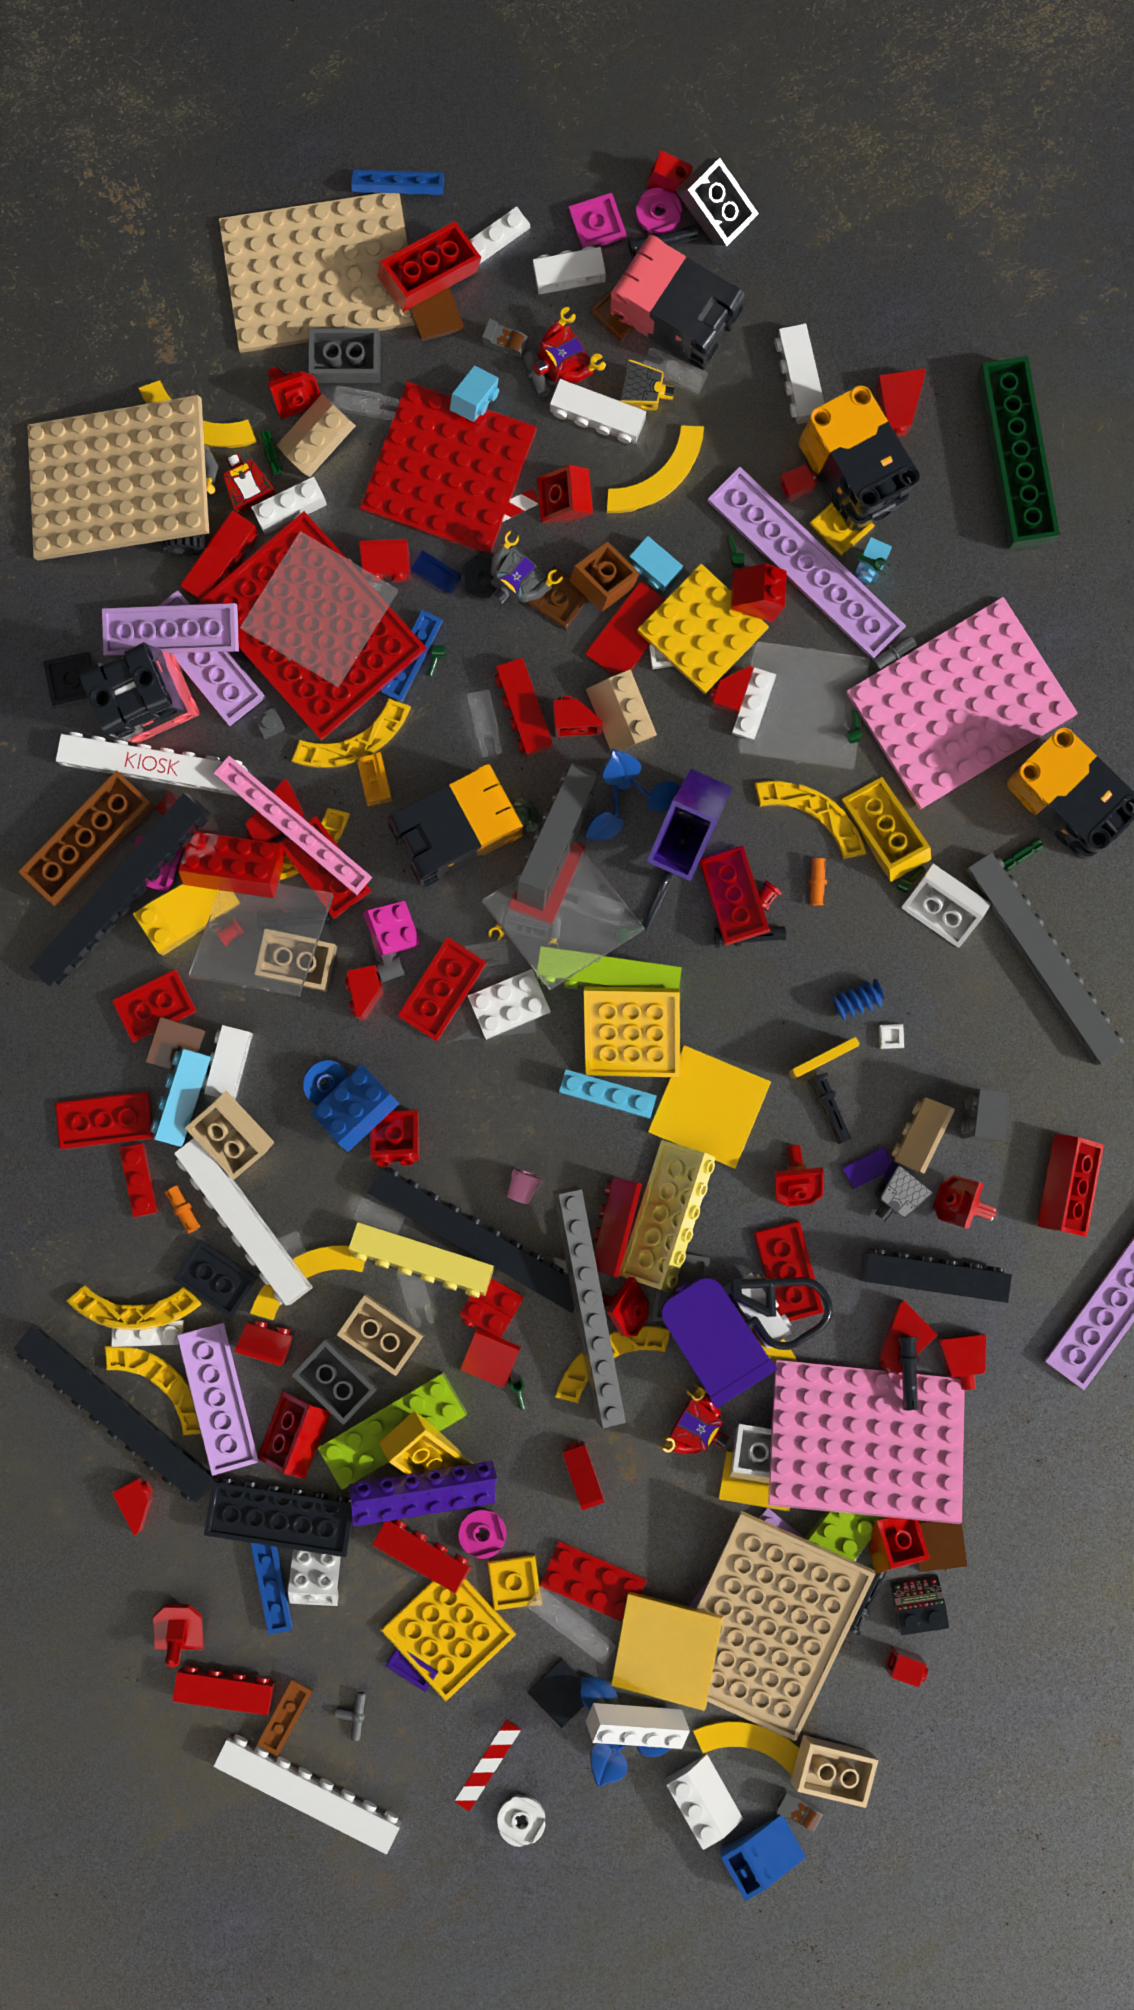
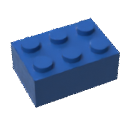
(354, 1108)

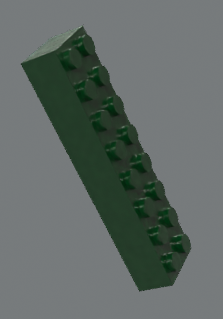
(1018, 453)

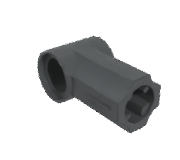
(388, 965)

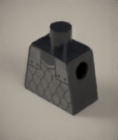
(899, 1193)

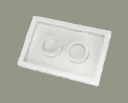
(509, 1004)

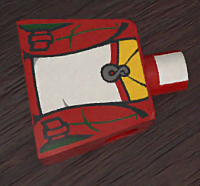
(246, 484)

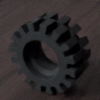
(185, 546)

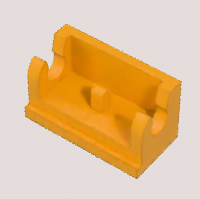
(374, 779)

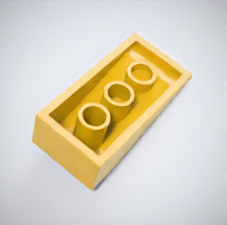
(887, 829)
(176, 916)
(420, 1447)

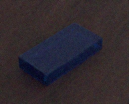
(436, 572)

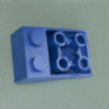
(762, 1856)

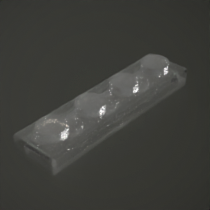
(572, 1625)

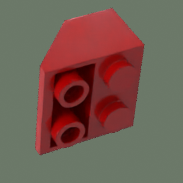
(365, 989)

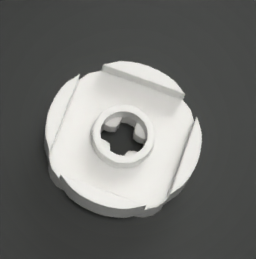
(518, 1806)

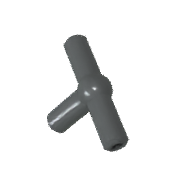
(356, 1716)

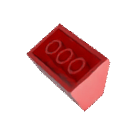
(1070, 1185)
(616, 1225)

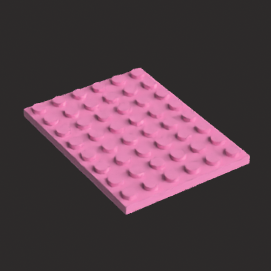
(961, 703)
(854, 1449)

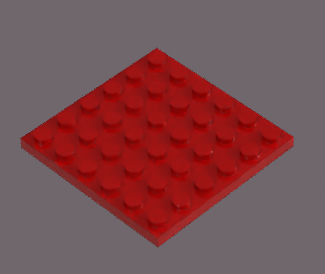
(448, 471)

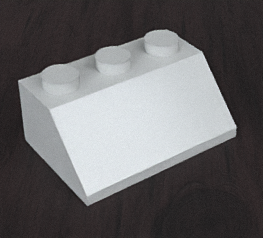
(946, 905)
(704, 1801)

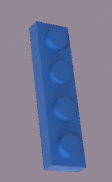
(398, 182)
(425, 630)
(272, 1588)

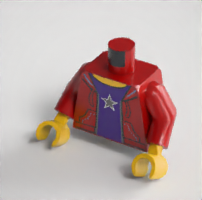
(563, 354)
(696, 1426)

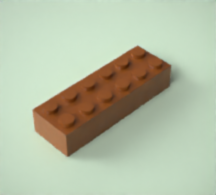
(86, 839)

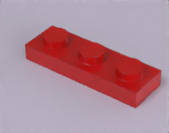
(138, 1180)

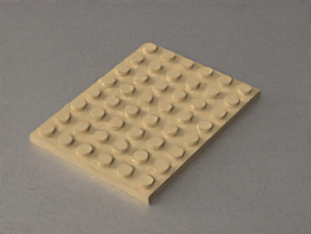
(312, 269)
(118, 478)
(781, 1623)

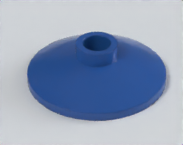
(334, 1075)

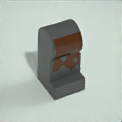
(504, 339)
(798, 1810)

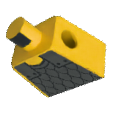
(645, 387)

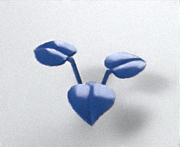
(621, 773)
(606, 1760)

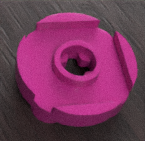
(664, 200)
(475, 1545)

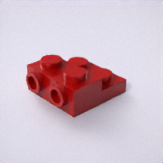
(396, 1139)
(493, 1310)

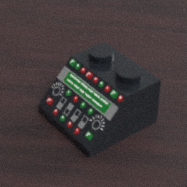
(919, 1605)

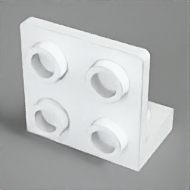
(314, 1578)

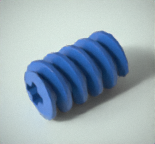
(858, 999)

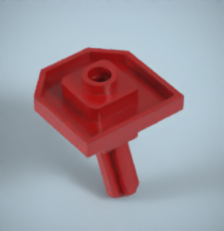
(292, 392)
(798, 1184)
(959, 1202)
(628, 1308)
(177, 1629)

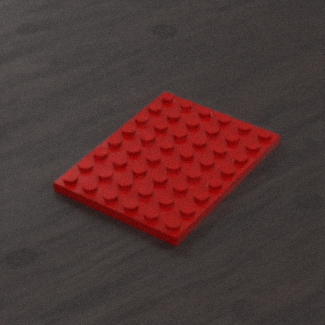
(313, 698)

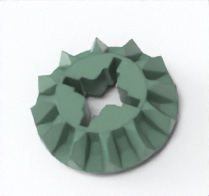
(526, 809)

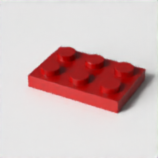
(144, 1005)

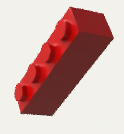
(220, 556)
(524, 708)
(421, 1555)
(223, 1690)

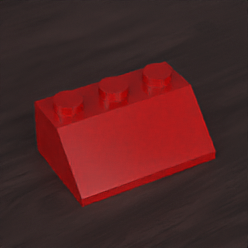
(293, 1435)

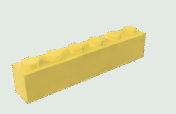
(421, 1259)

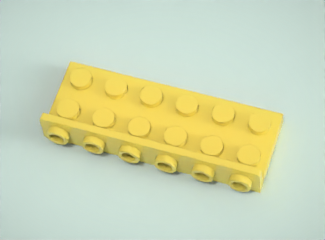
(667, 1216)

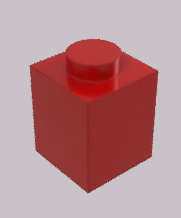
(798, 482)

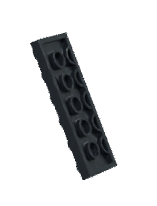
(279, 1517)

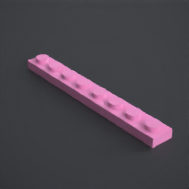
(293, 825)

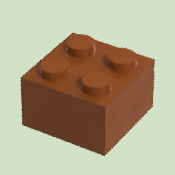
(604, 576)

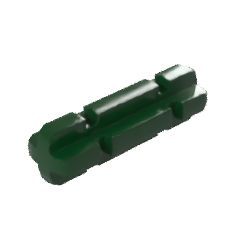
(270, 452)
(1022, 854)

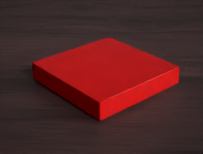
(490, 1358)

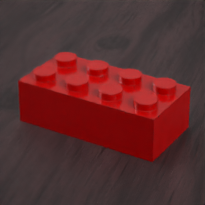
(428, 266)
(232, 864)

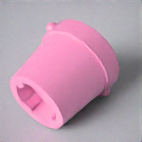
(523, 1186)

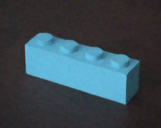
(607, 1094)
(180, 1097)

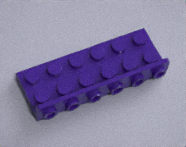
(422, 1493)

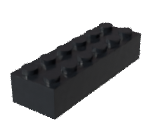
(935, 1277)

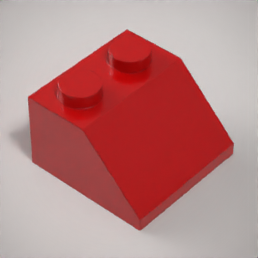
(565, 494)
(386, 559)
(759, 591)
(574, 718)
(265, 1343)
(896, 1544)

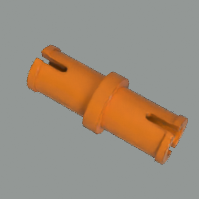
(817, 881)
(182, 1209)

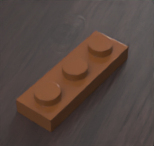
(285, 1717)

